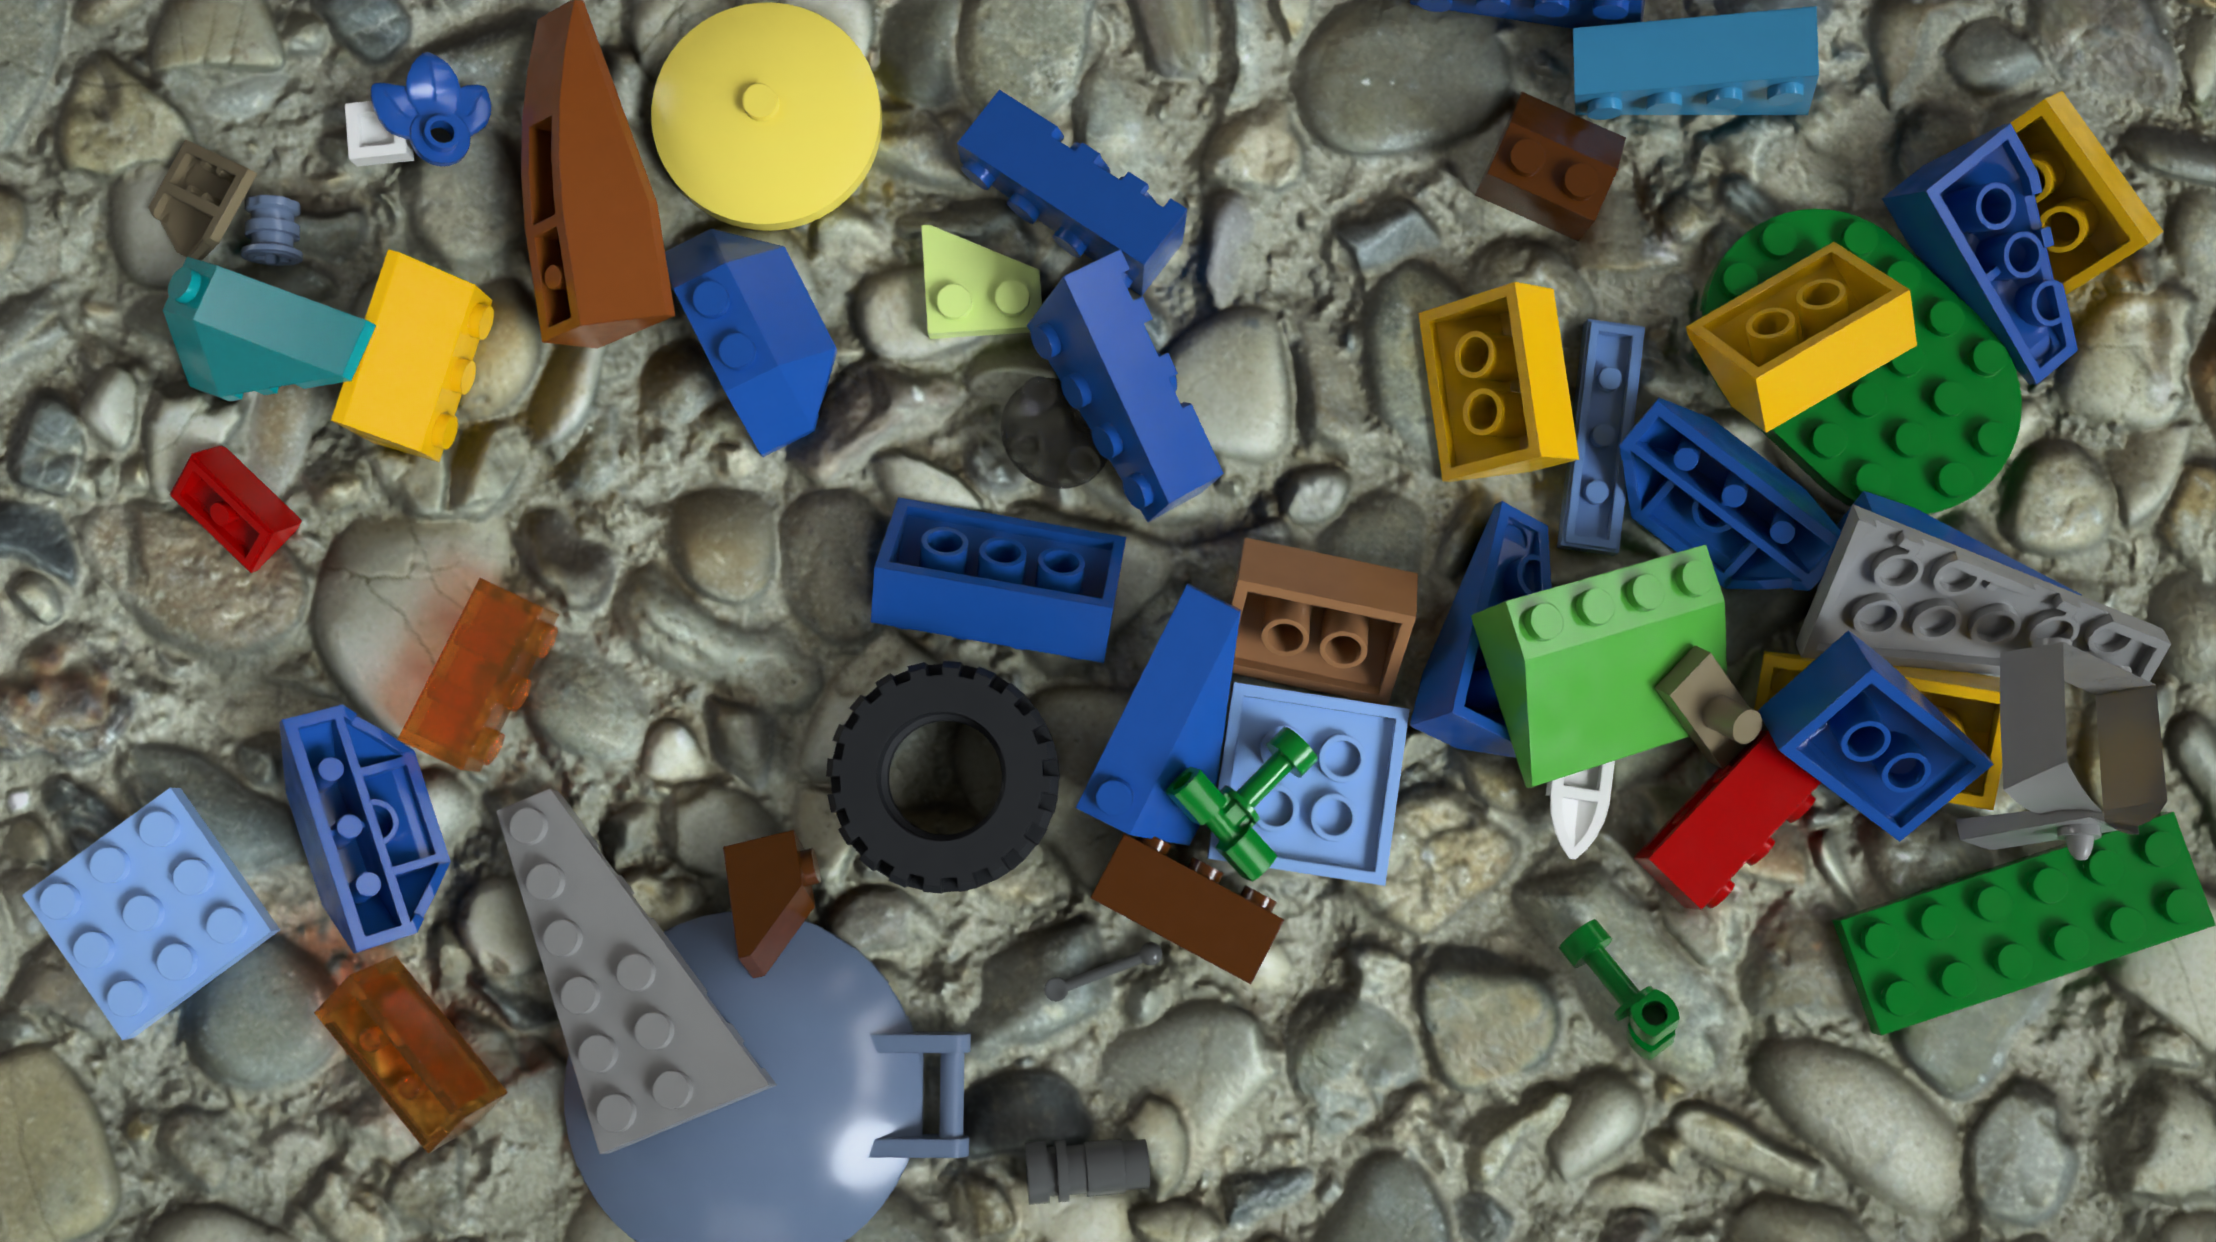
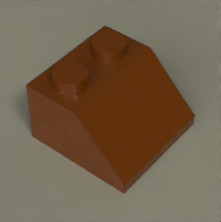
(1552, 167)

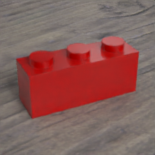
(1727, 824)

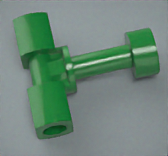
(1232, 812)
(1650, 1011)

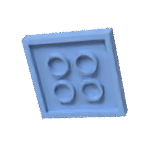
(1344, 807)
(151, 913)

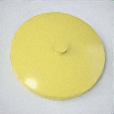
(766, 116)

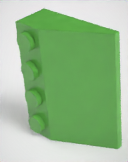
(1585, 660)

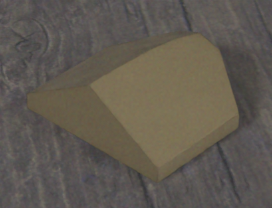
(199, 199)

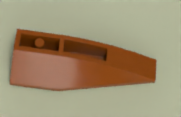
(586, 194)

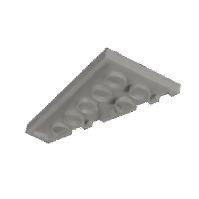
(1954, 609)
(627, 1001)

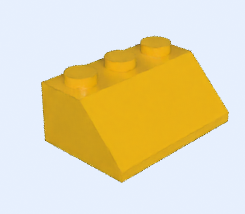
(2083, 194)
(1804, 335)
(415, 358)
(1498, 383)

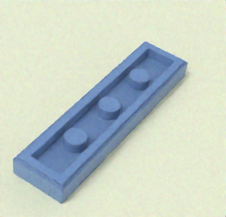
(1602, 418)

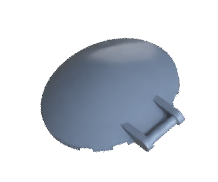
(818, 1146)

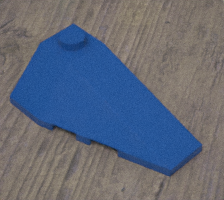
(1983, 237)
(1169, 723)

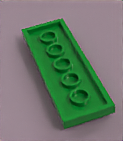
(2021, 924)

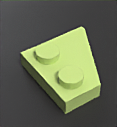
(975, 288)

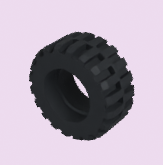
(864, 759)

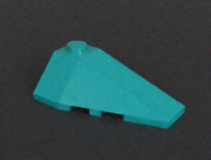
(255, 336)

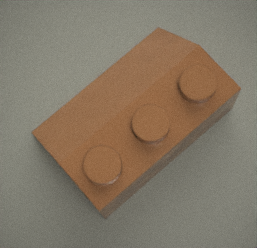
(1322, 620)

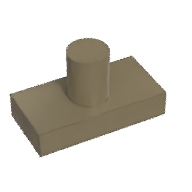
(1709, 707)

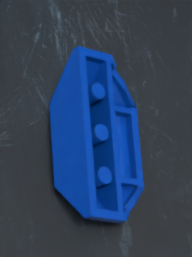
(756, 332)
(1708, 488)
(363, 824)

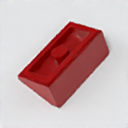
(234, 506)

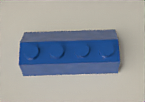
(997, 579)

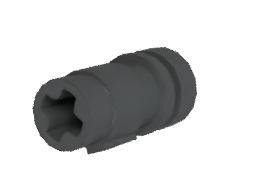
(1085, 1168)

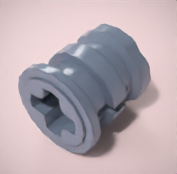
(272, 230)

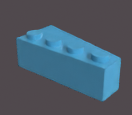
(1699, 65)

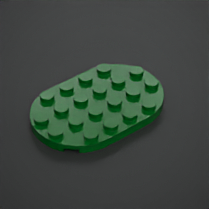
(1921, 425)

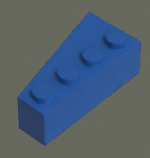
(1070, 190)

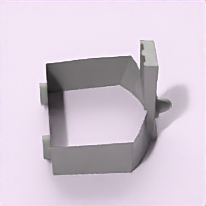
(2036, 751)

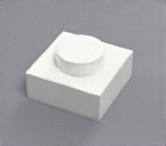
(368, 139)

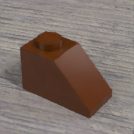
(769, 895)

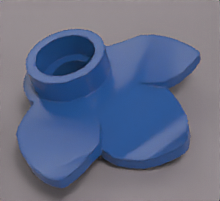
(430, 102)

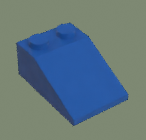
(1872, 737)

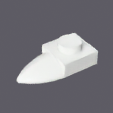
(1580, 807)

